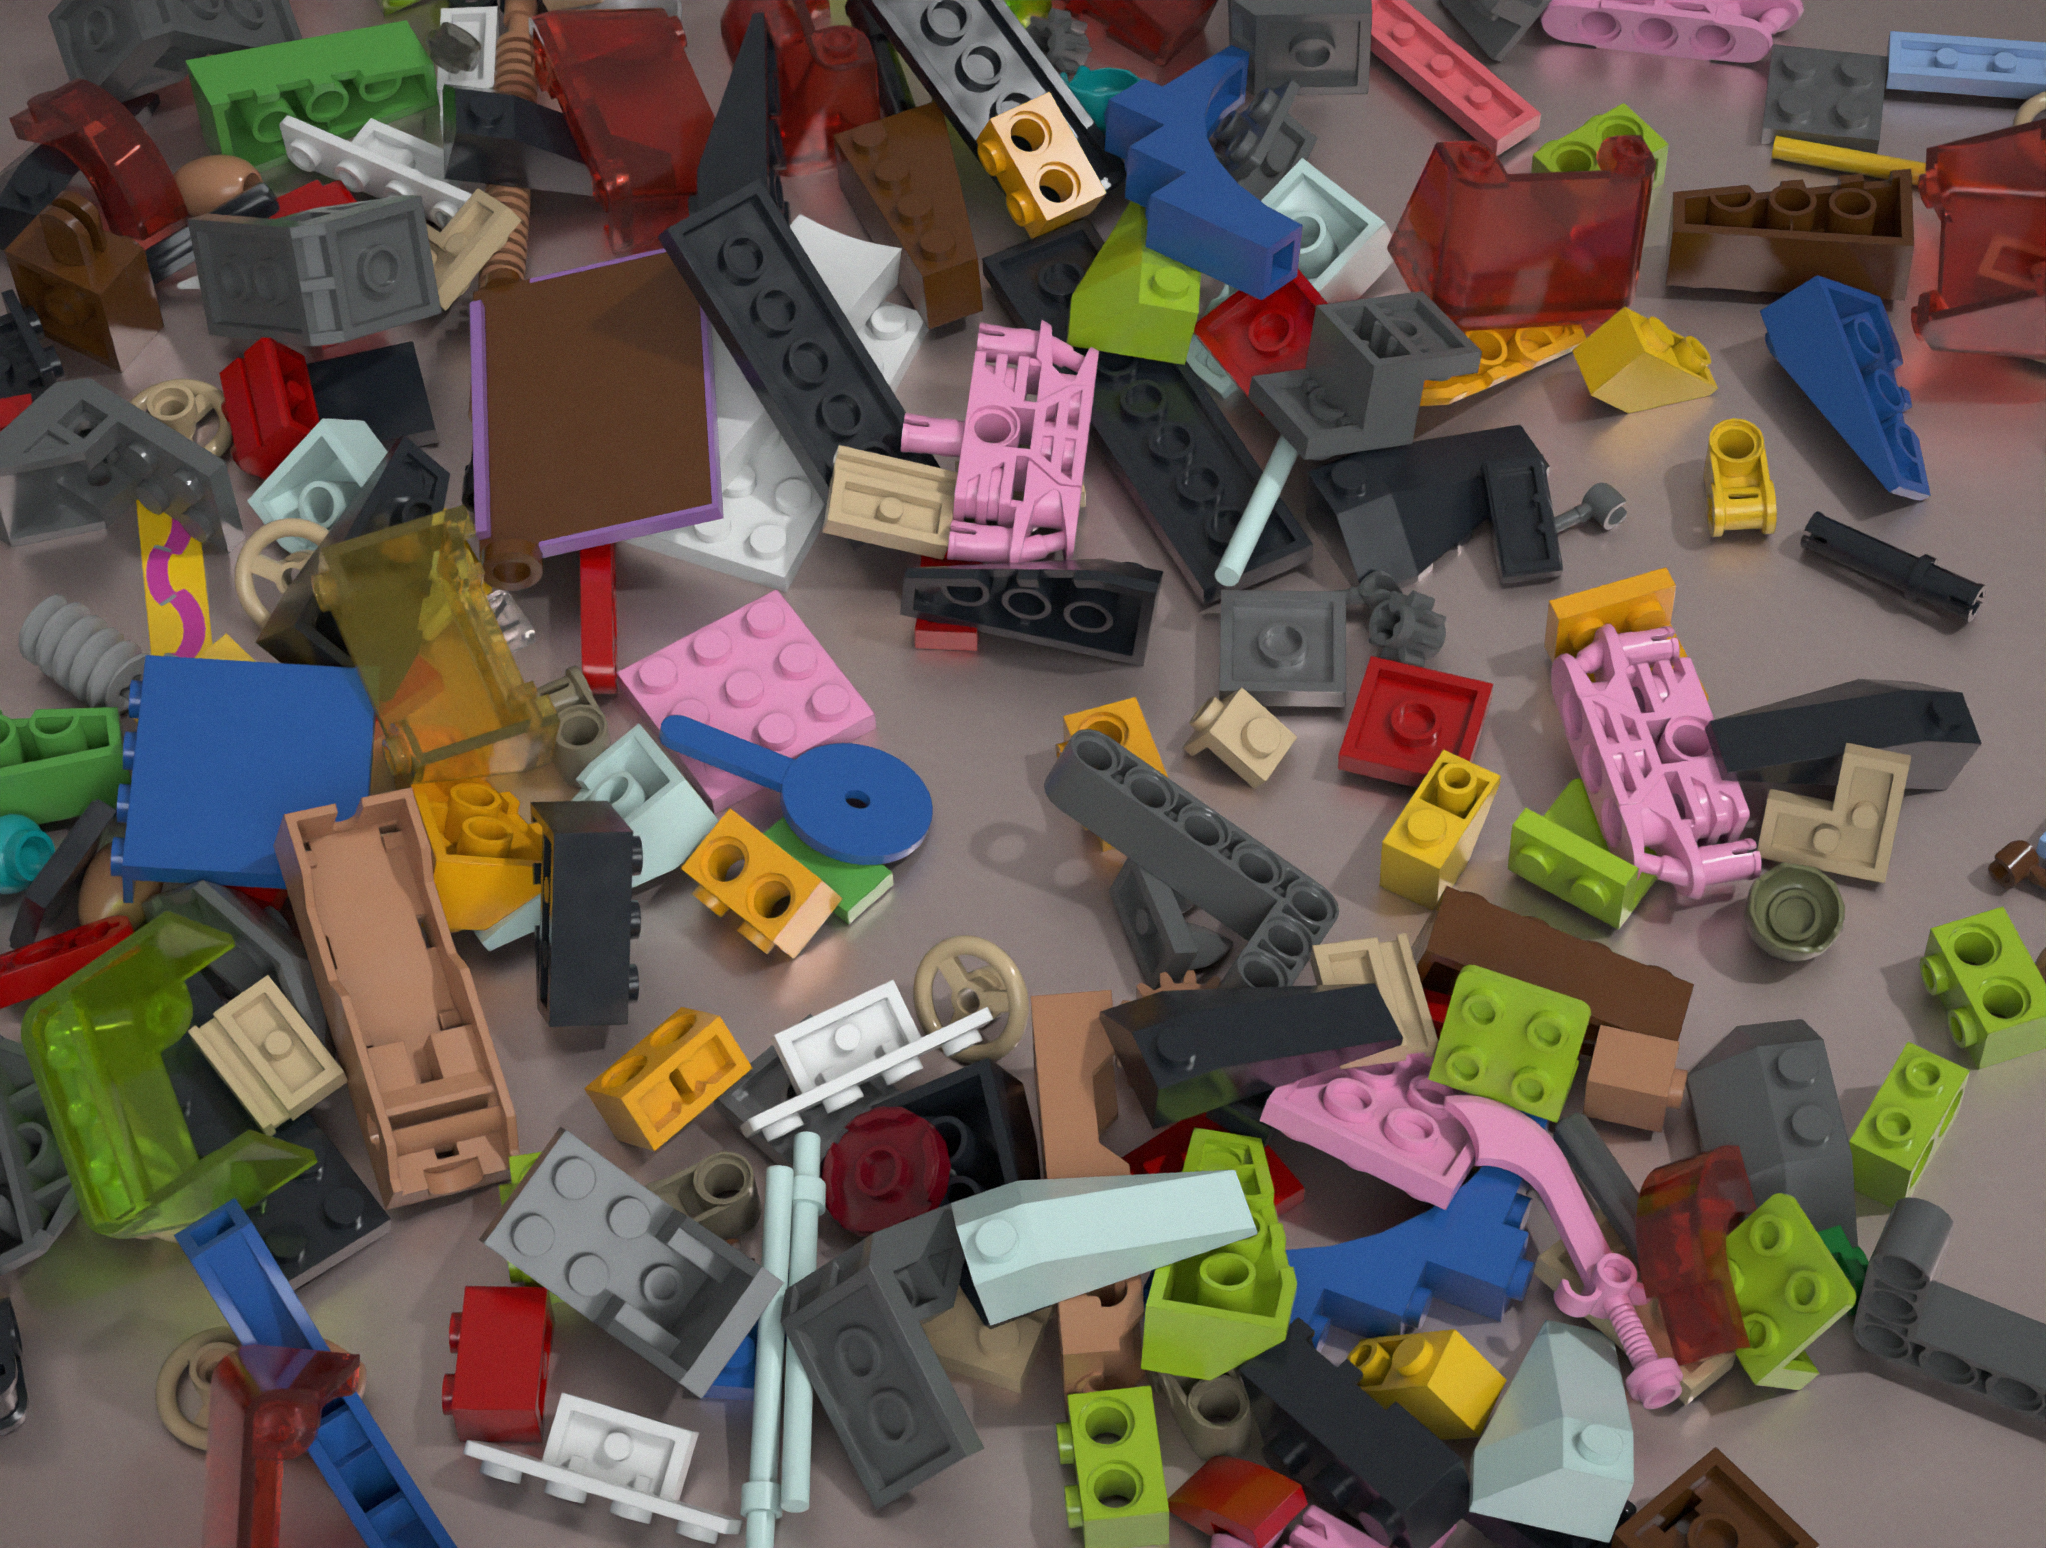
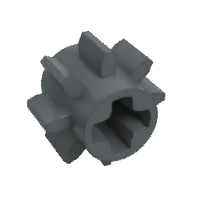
(1061, 40)
(1407, 628)

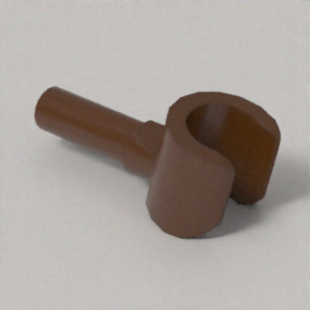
(2015, 863)

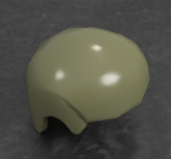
(1794, 912)

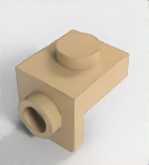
(1240, 735)

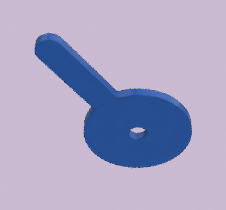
(817, 788)

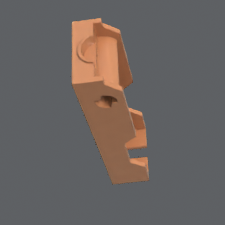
(398, 1010)
(1075, 1107)

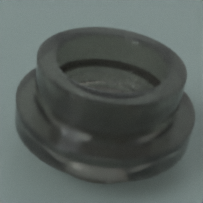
(453, 48)

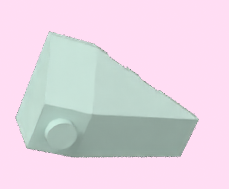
(1339, 251)
(319, 477)
(649, 798)
(1075, 1235)
(1559, 1439)

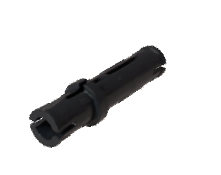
(892, 82)
(1914, 575)

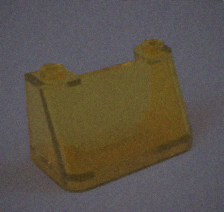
(434, 653)

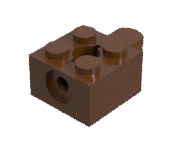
(85, 282)
(1712, 1509)

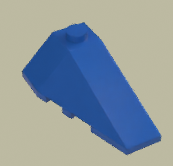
(1844, 360)

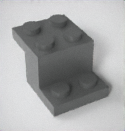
(1364, 375)

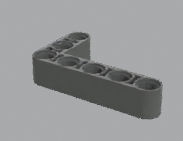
(1197, 856)
(1940, 1329)

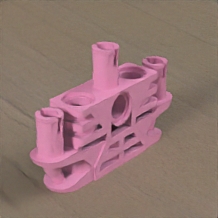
(1674, 28)
(991, 472)
(1650, 760)

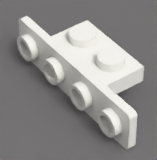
(378, 163)
(851, 1046)
(613, 1456)

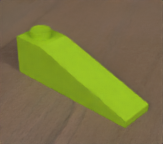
(1135, 298)
(1229, 1300)

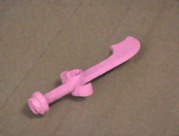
(1520, 1145)

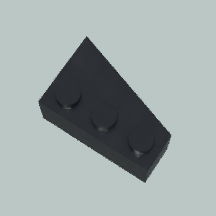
(586, 914)
(1350, 1448)

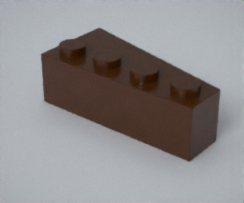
(911, 198)
(1791, 234)
(1616, 988)

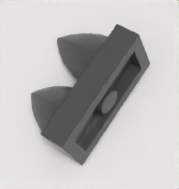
(1157, 928)

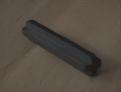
(176, 249)

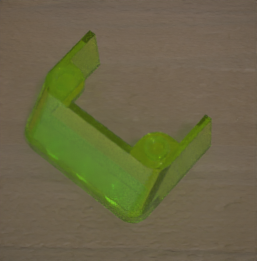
(111, 1098)

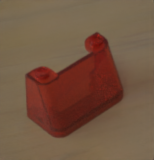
(823, 77)
(629, 110)
(1526, 244)
(1991, 244)
(262, 1413)

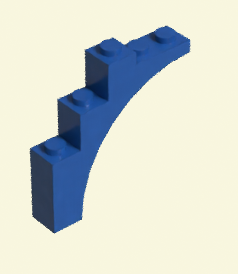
(1189, 197)
(1388, 1279)
(349, 1444)

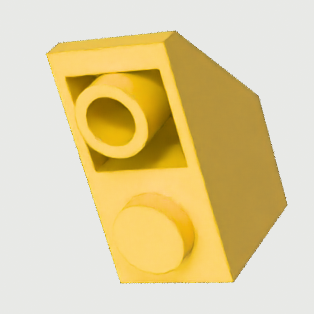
(1643, 364)
(1437, 830)
(1431, 1377)

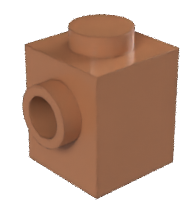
(1633, 1079)

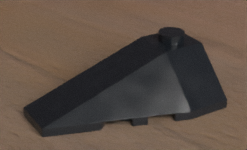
(743, 136)
(509, 142)
(44, 172)
(398, 491)
(1062, 604)
(1227, 1044)
(986, 1133)

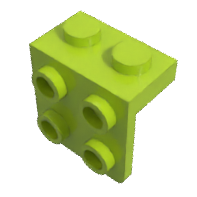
(1572, 860)
(1510, 1042)
(1784, 1290)

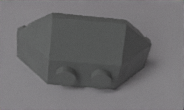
(262, 948)
(1779, 1103)
(34, 1182)

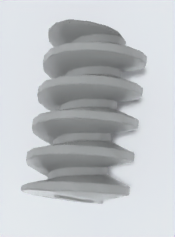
(81, 653)

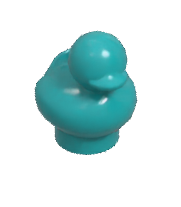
(22, 852)

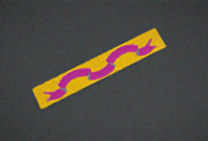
(173, 587)

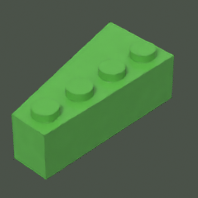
(320, 80)
(61, 762)

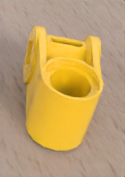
(1738, 480)

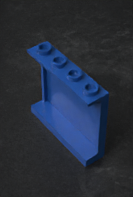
(226, 757)

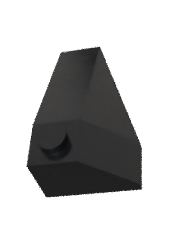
(1406, 502)
(1807, 734)

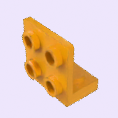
(1627, 605)

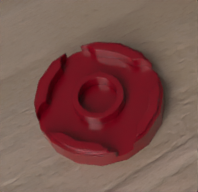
(885, 1170)

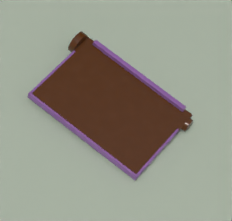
(589, 412)

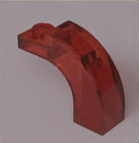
(111, 152)
(1683, 1250)

